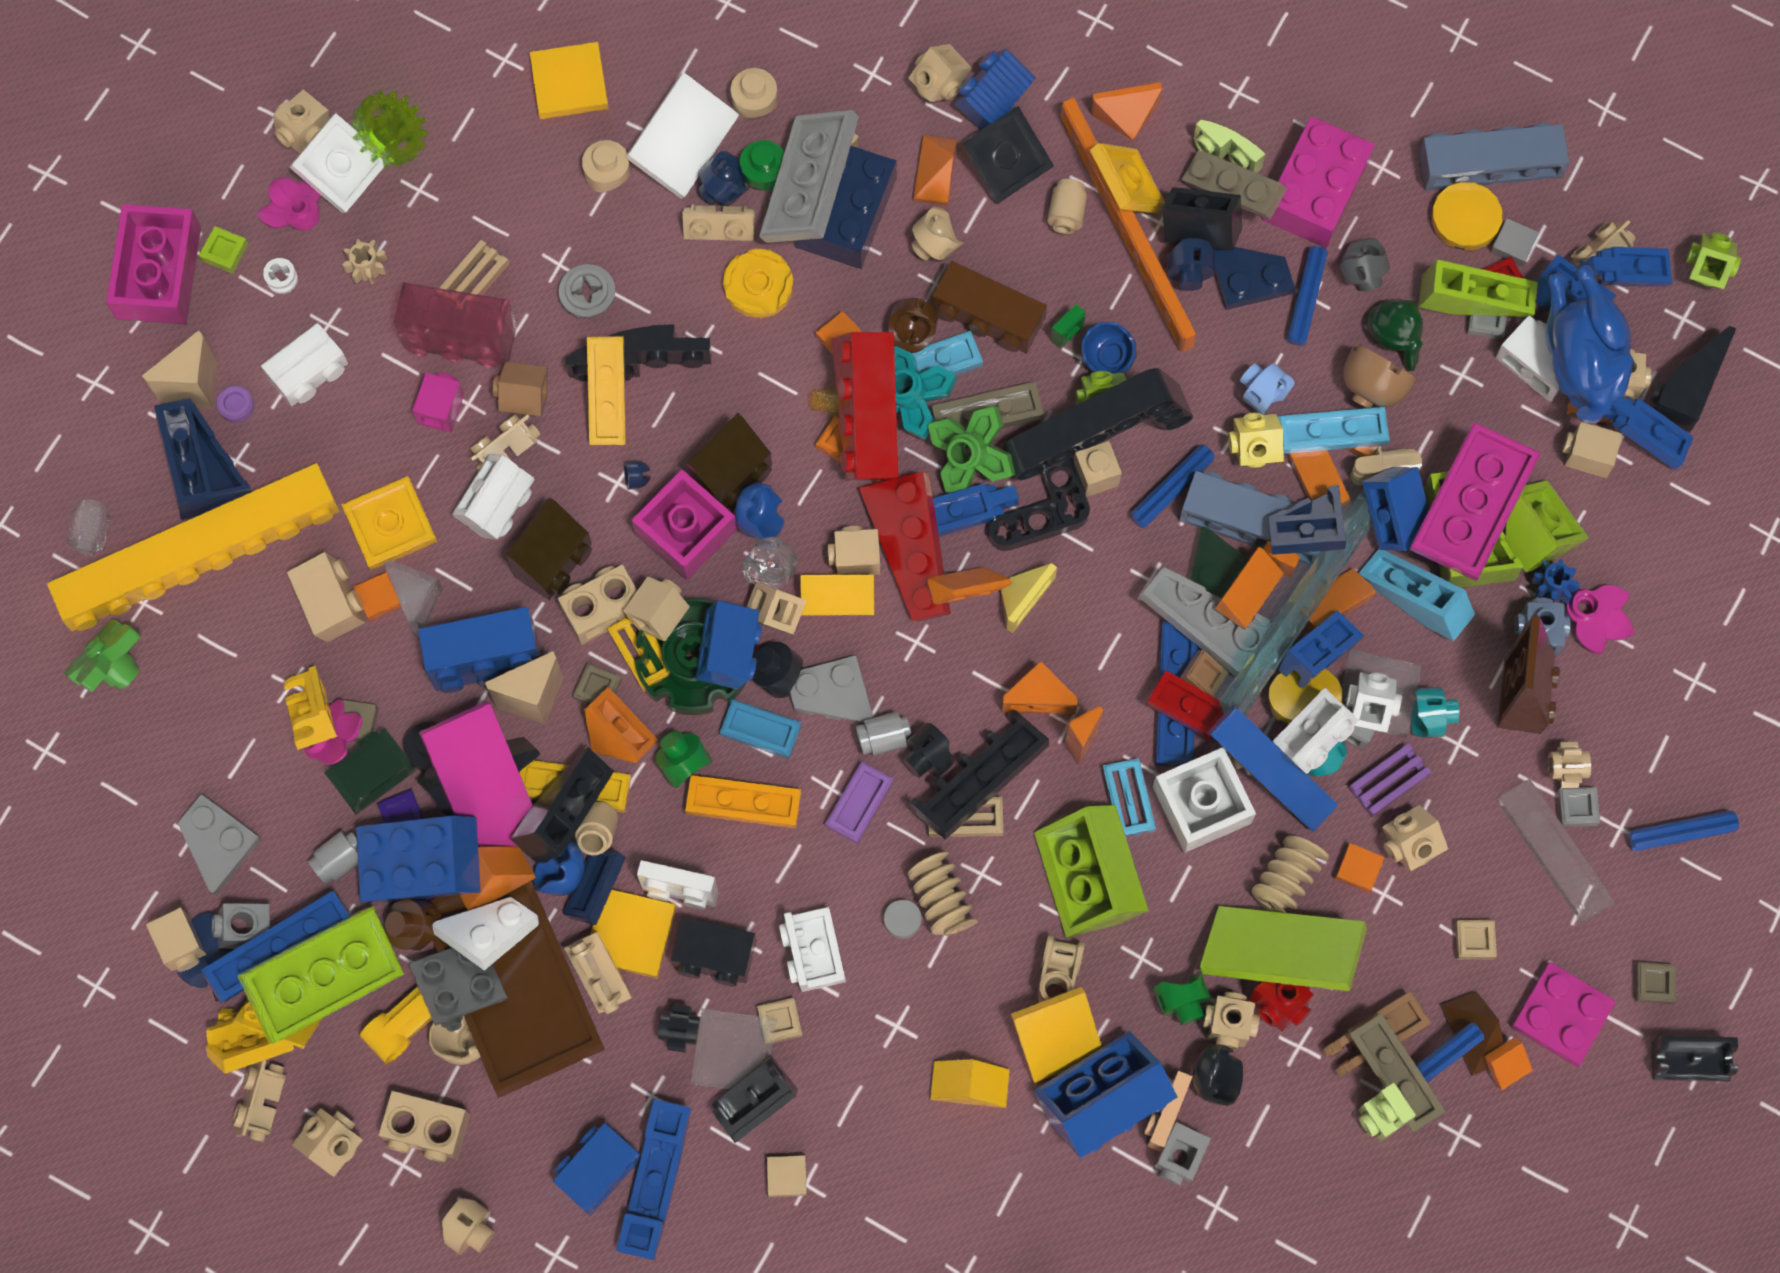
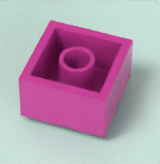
(684, 524)

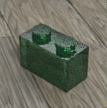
(370, 770)

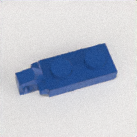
(1632, 266)
(1651, 430)
(972, 507)

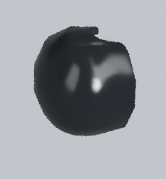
(1218, 1075)

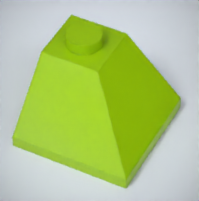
(1541, 527)

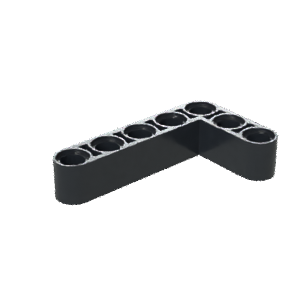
(1129, 403)

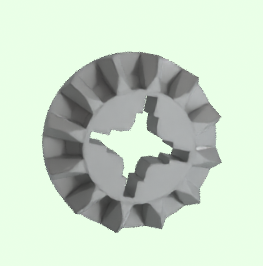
(573, 284)

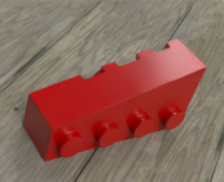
(867, 404)

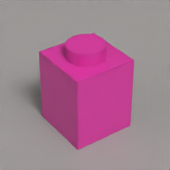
(438, 401)

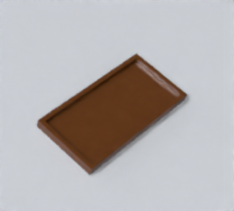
(544, 1016)

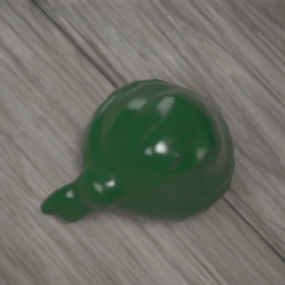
(1398, 327)

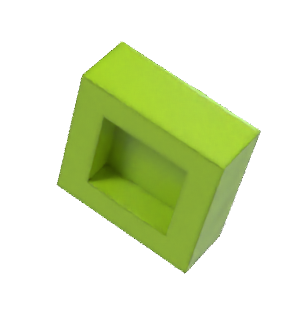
(223, 249)

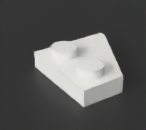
(487, 930)

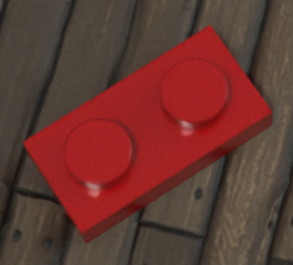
(1186, 704)

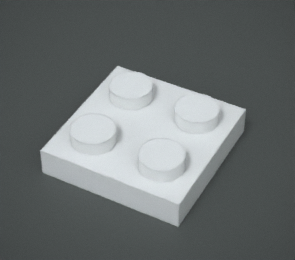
(336, 165)
(667, 882)

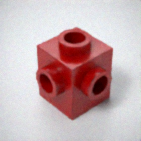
(1281, 1003)

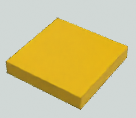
(569, 80)
(1128, 178)
(389, 523)
(635, 932)
(1056, 1034)

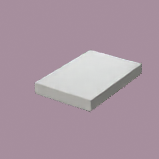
(682, 135)

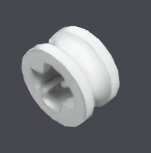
(285, 267)

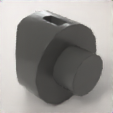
(1365, 269)

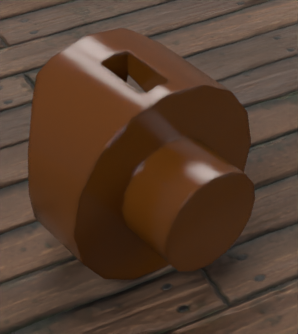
(913, 324)
(409, 925)

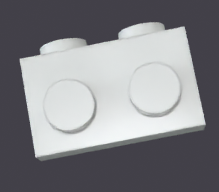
(1316, 731)
(813, 949)

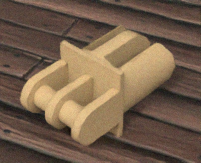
(1371, 465)

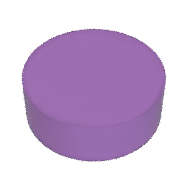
(235, 404)

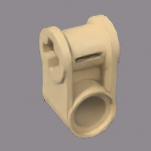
(1060, 966)

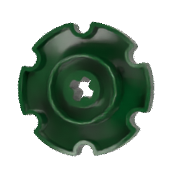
(685, 693)

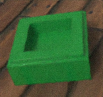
(1068, 326)

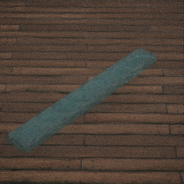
(1297, 611)

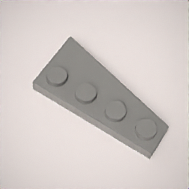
(1194, 614)

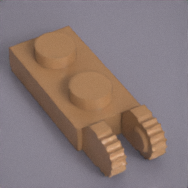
(1403, 1016)

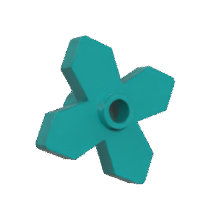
(917, 389)

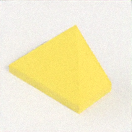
(1024, 593)

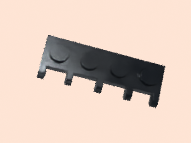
(982, 776)

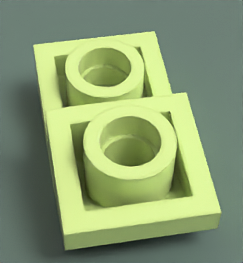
(1222, 141)
(1385, 1113)

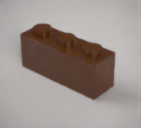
(988, 308)

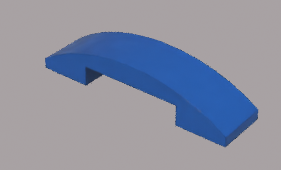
(654, 1180)

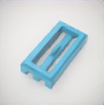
(1135, 828)

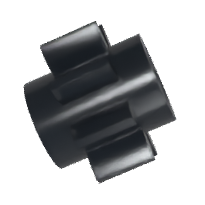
(679, 1028)

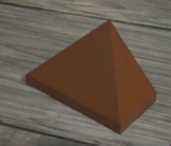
(1469, 1010)

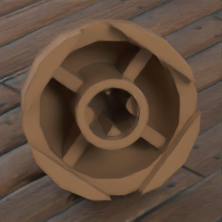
(1375, 379)

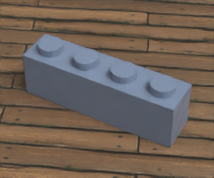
(1494, 156)
(1234, 510)

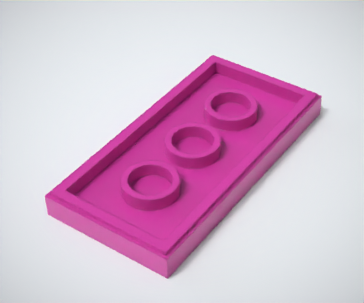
(1475, 501)
(478, 773)

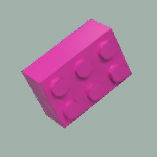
(1320, 181)
(153, 264)

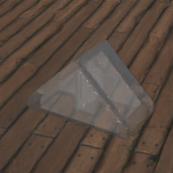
(415, 592)

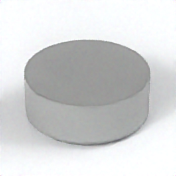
(902, 919)

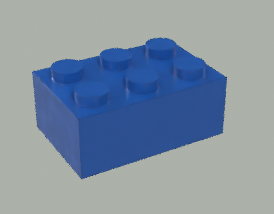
(478, 648)
(418, 859)
(1105, 1094)

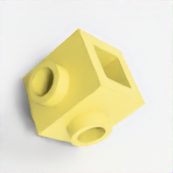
(1257, 440)

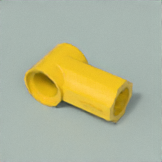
(391, 1032)

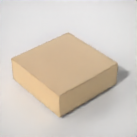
(1475, 940)
(788, 1021)
(786, 1176)

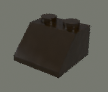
(731, 462)
(549, 550)

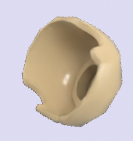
(454, 1046)

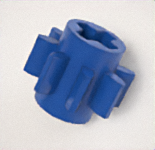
(1560, 573)

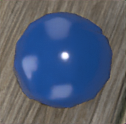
(1108, 348)
(757, 511)
(561, 874)

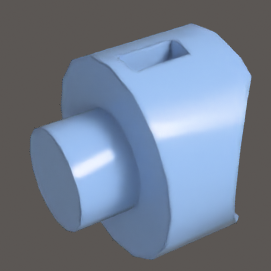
(1264, 386)

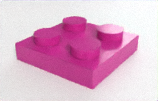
(1563, 1014)

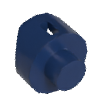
(722, 179)
(1189, 269)

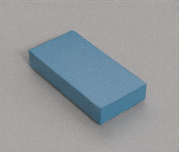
(760, 729)

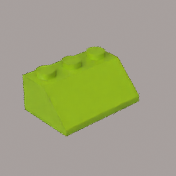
(1091, 870)

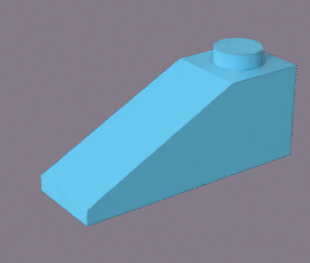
(1420, 594)

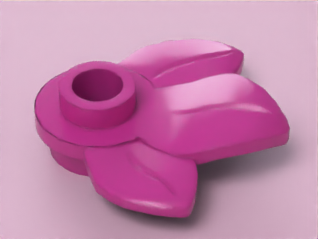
(291, 205)
(1603, 620)
(346, 727)

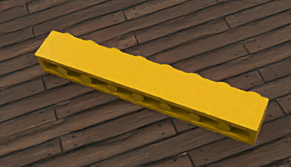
(193, 548)

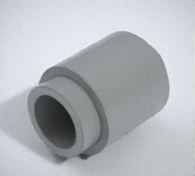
(883, 734)
(335, 857)

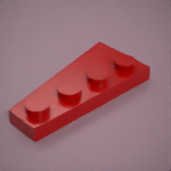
(910, 538)

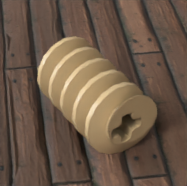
(1287, 874)
(940, 895)

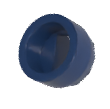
(634, 474)

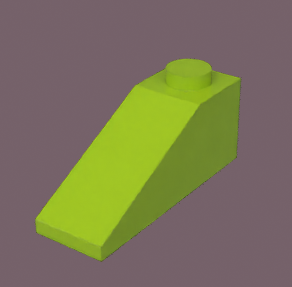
(1475, 291)

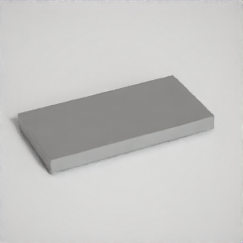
(809, 176)

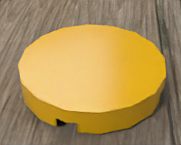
(1466, 216)
(758, 283)
(1289, 700)

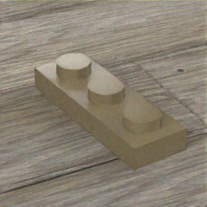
(1214, 174)
(1016, 405)
(1394, 1065)

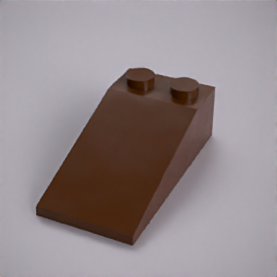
(1529, 681)

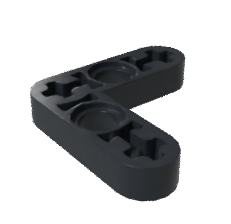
(1053, 509)

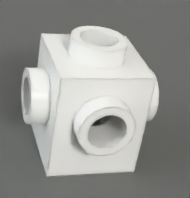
(1374, 701)

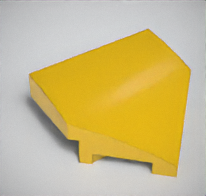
(237, 1047)

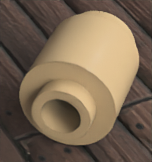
(1067, 206)
(597, 829)

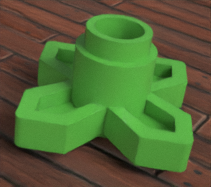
(984, 457)
(106, 658)

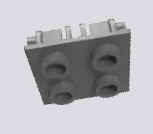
(455, 987)

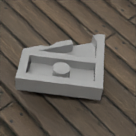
(832, 691)
(216, 842)

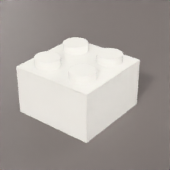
(1203, 800)

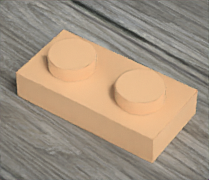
(1161, 1125)

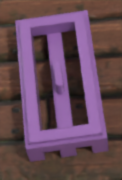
(1414, 762)

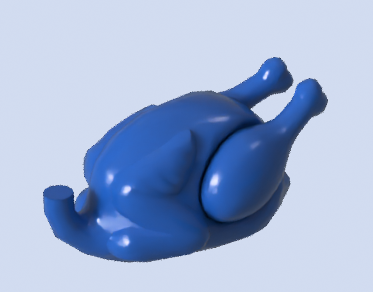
(1588, 346)

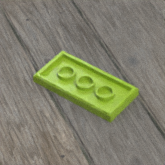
(1284, 948)
(320, 975)

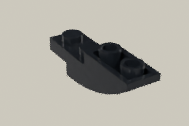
(650, 346)

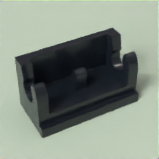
(1694, 1058)
(754, 1099)

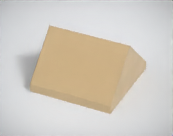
(185, 374)
(528, 689)

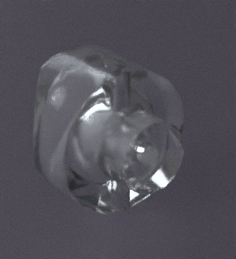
(770, 562)

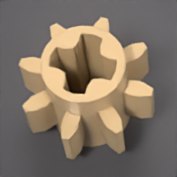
(367, 269)
(1569, 764)

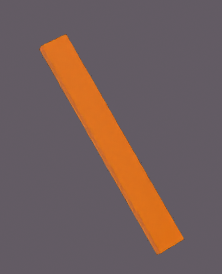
(1130, 232)

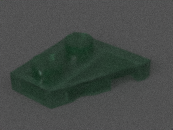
(1216, 563)

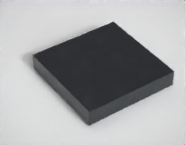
(1006, 155)

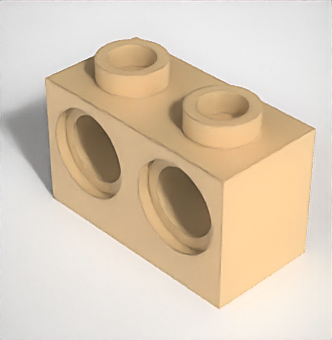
(594, 593)
(427, 1118)

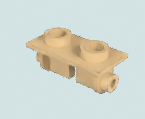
(707, 224)
(1608, 236)
(513, 435)
(598, 973)
(252, 1115)

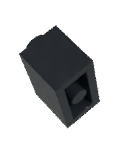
(1202, 216)
(713, 951)

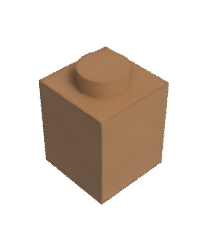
(521, 388)

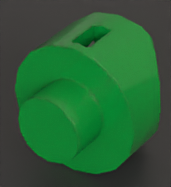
(761, 164)
(681, 756)
(1183, 999)

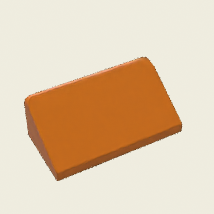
(966, 585)
(1250, 589)
(1345, 596)
(1082, 732)

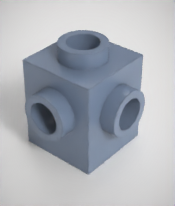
(1552, 617)

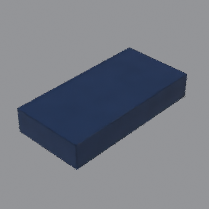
(595, 887)

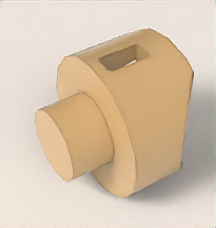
(753, 93)
(605, 166)
(934, 235)
(466, 1227)

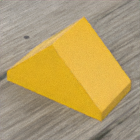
(970, 1083)

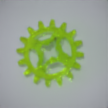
(389, 128)

